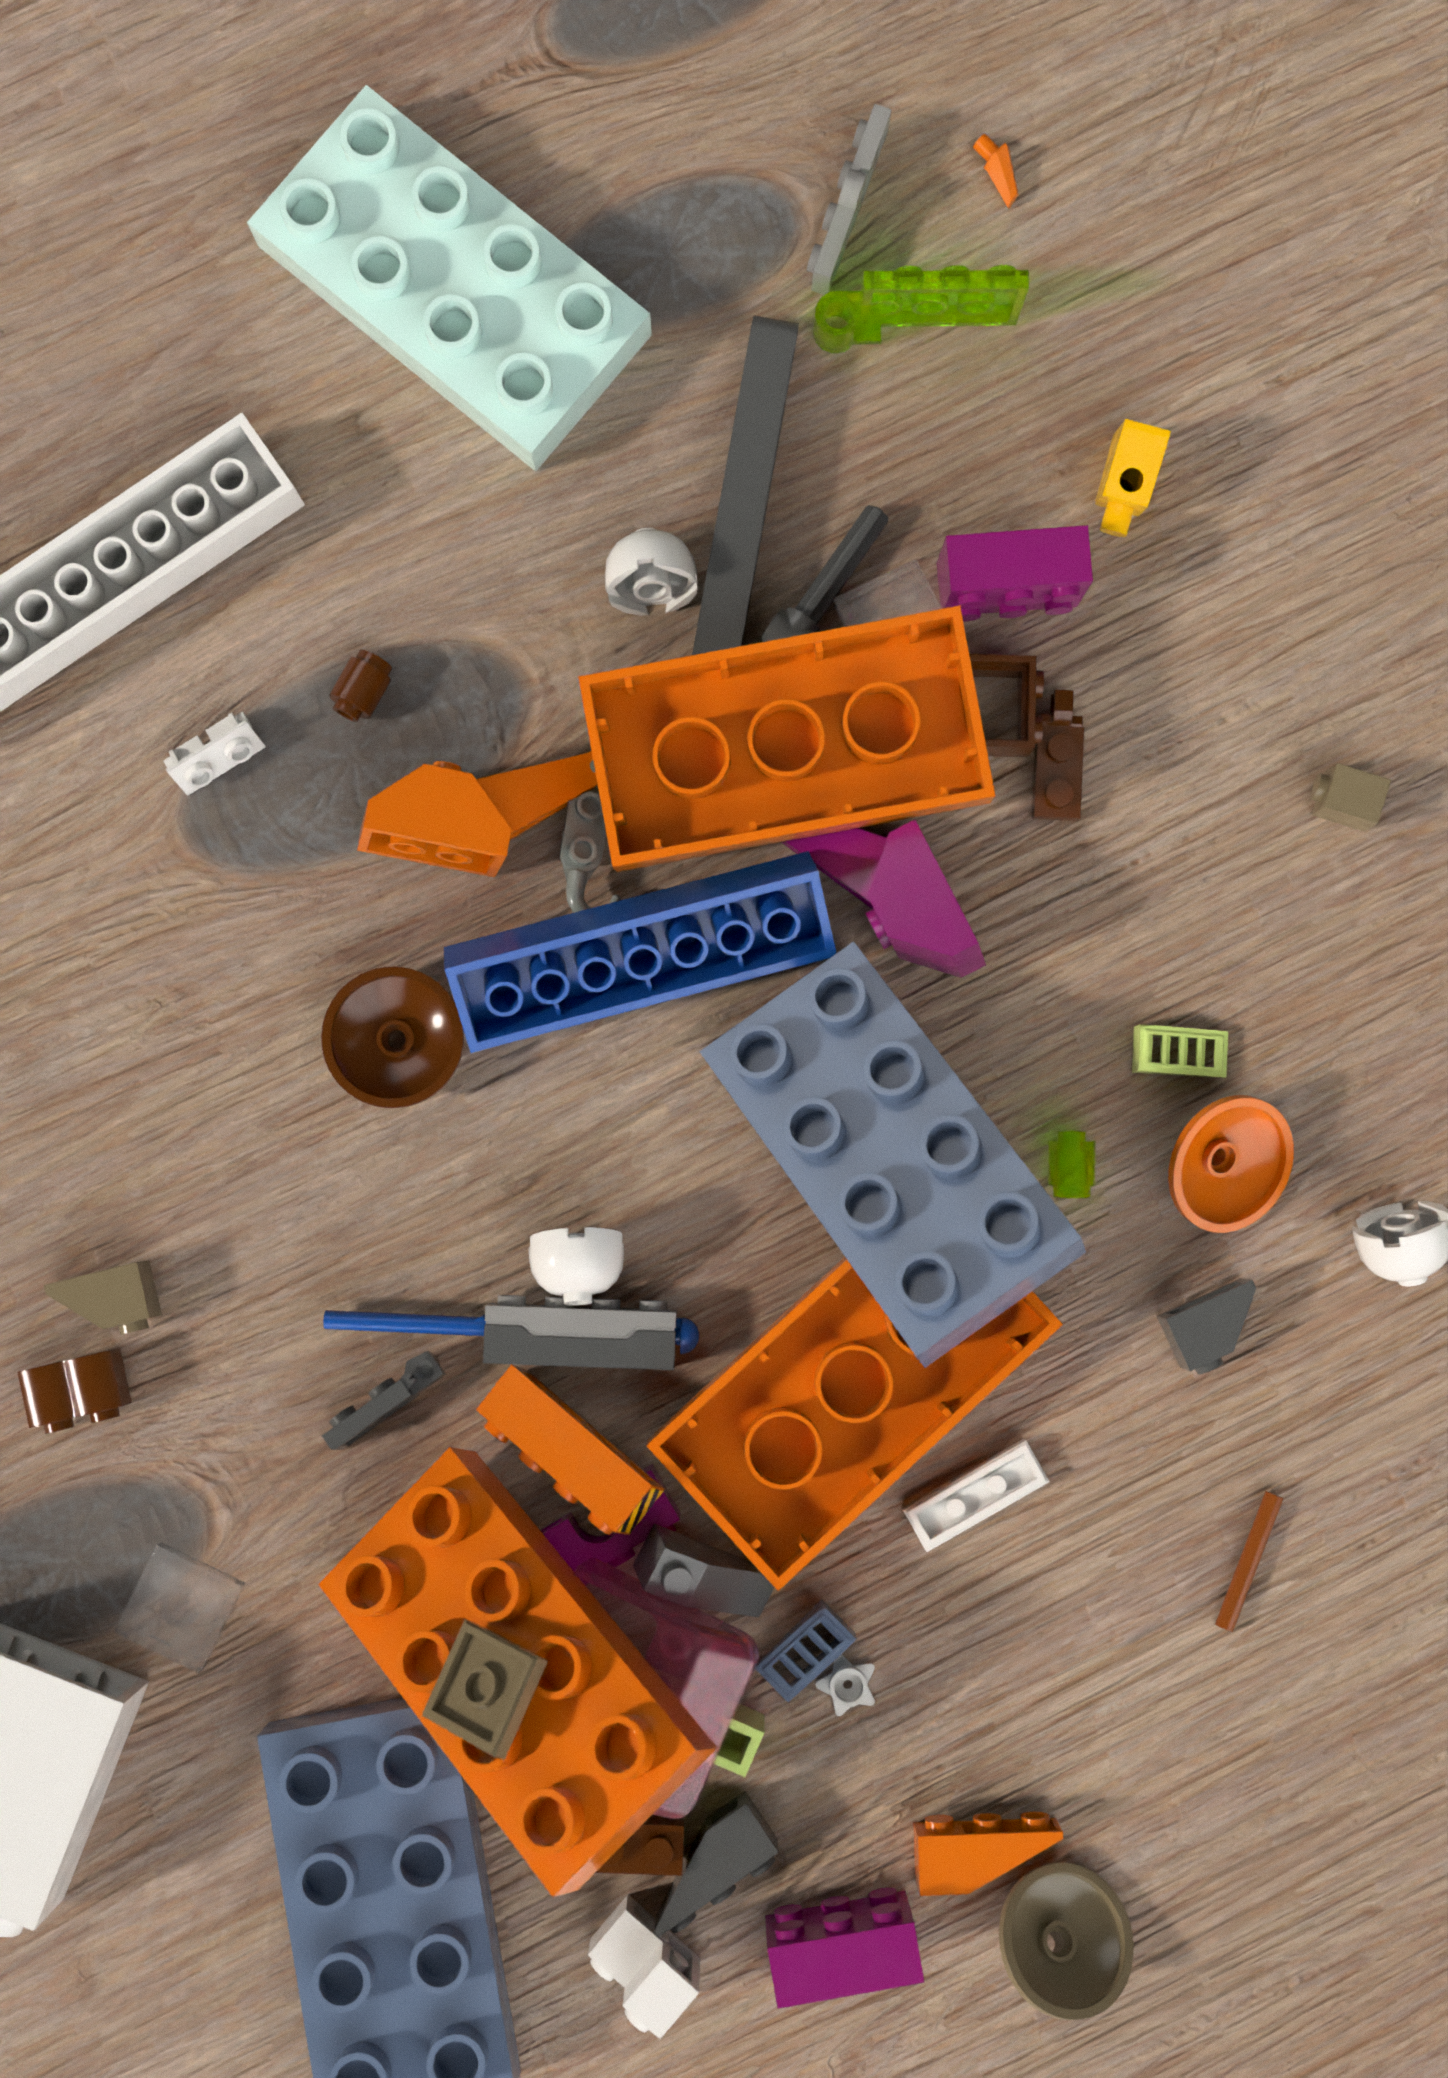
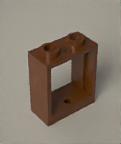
(1029, 688)

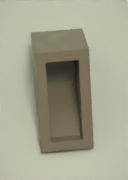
(111, 1297)

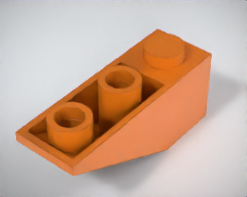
(968, 1854)

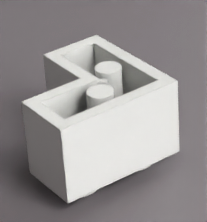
(656, 1972)

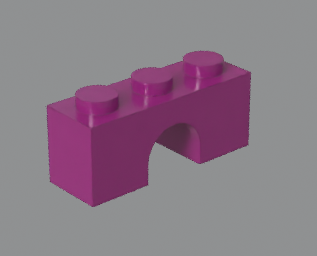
(615, 1549)

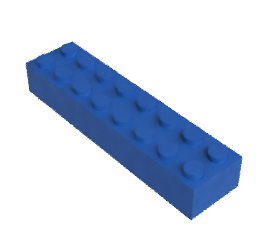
(639, 951)

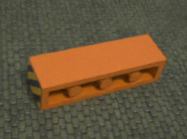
(570, 1451)

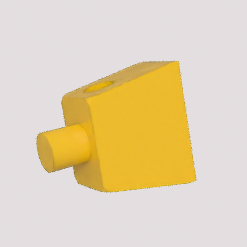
(1134, 458)

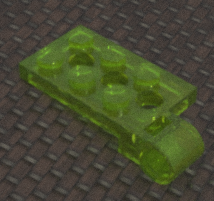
(920, 299)

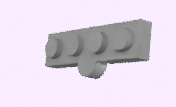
(853, 184)

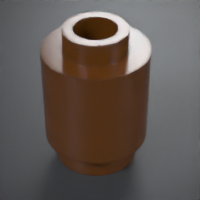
(361, 686)

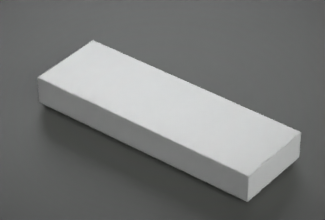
(975, 1495)

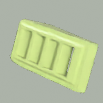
(1143, 1045)

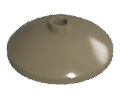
(1089, 1935)

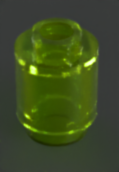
(1071, 1164)

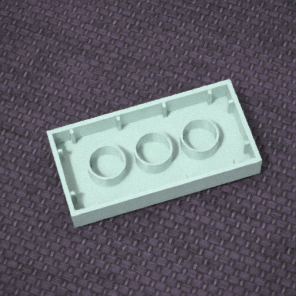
(451, 277)

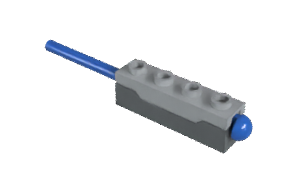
(551, 1332)

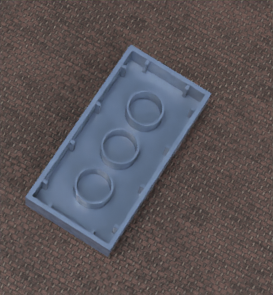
(893, 1154)
(386, 1898)

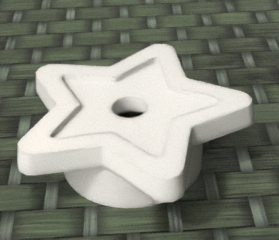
(856, 1694)

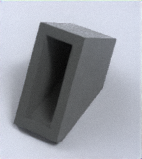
(1208, 1325)

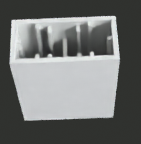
(58, 1750)

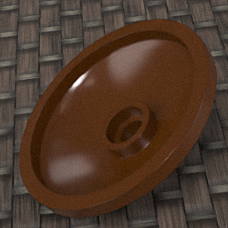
(360, 1029)

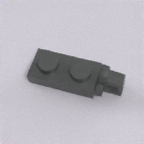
(386, 1400)

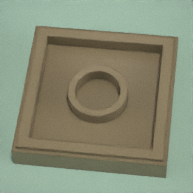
(484, 1689)

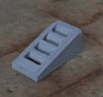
(830, 1652)

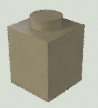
(1349, 796)

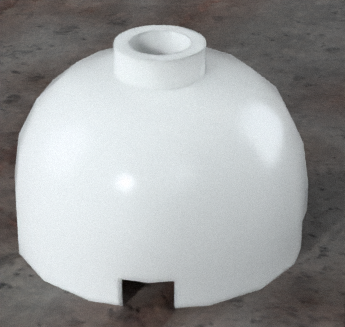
(650, 570)
(1403, 1243)
(576, 1262)

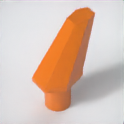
(999, 167)

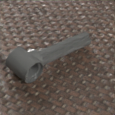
(830, 579)

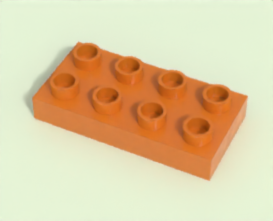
(787, 739)
(829, 1417)
(602, 1726)

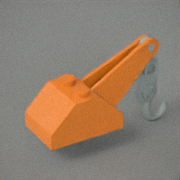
(467, 822)

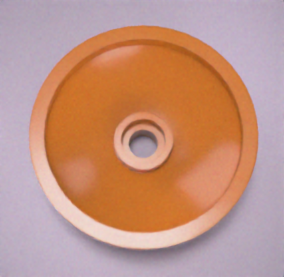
(1231, 1163)

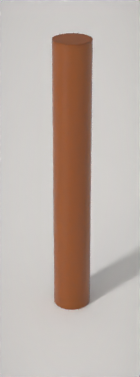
(1249, 1561)

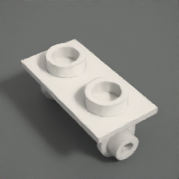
(198, 764)

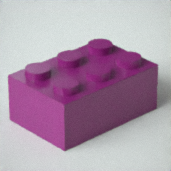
(1015, 571)
(842, 1948)

